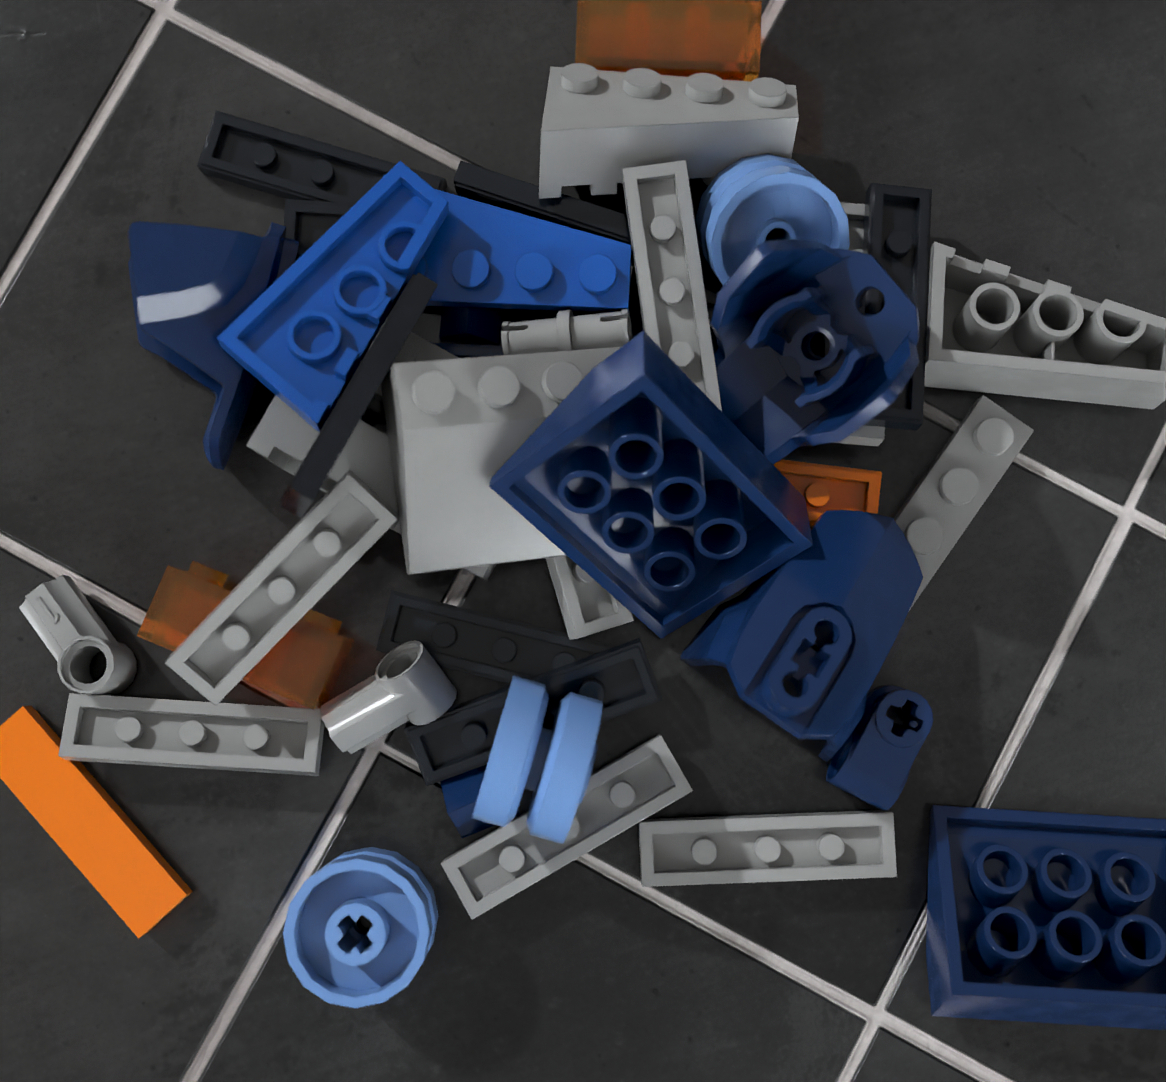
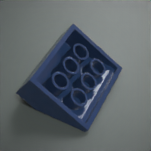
(654, 490)
(1047, 917)

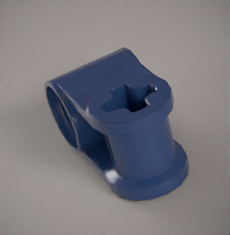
(880, 752)

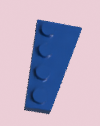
(522, 262)
(331, 303)

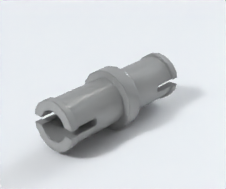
(567, 333)

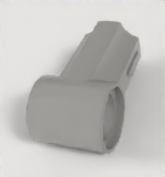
(75, 636)
(403, 689)

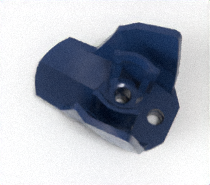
(188, 291)
(766, 354)
(843, 595)

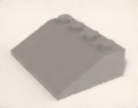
(448, 437)

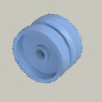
(763, 202)
(534, 758)
(337, 956)

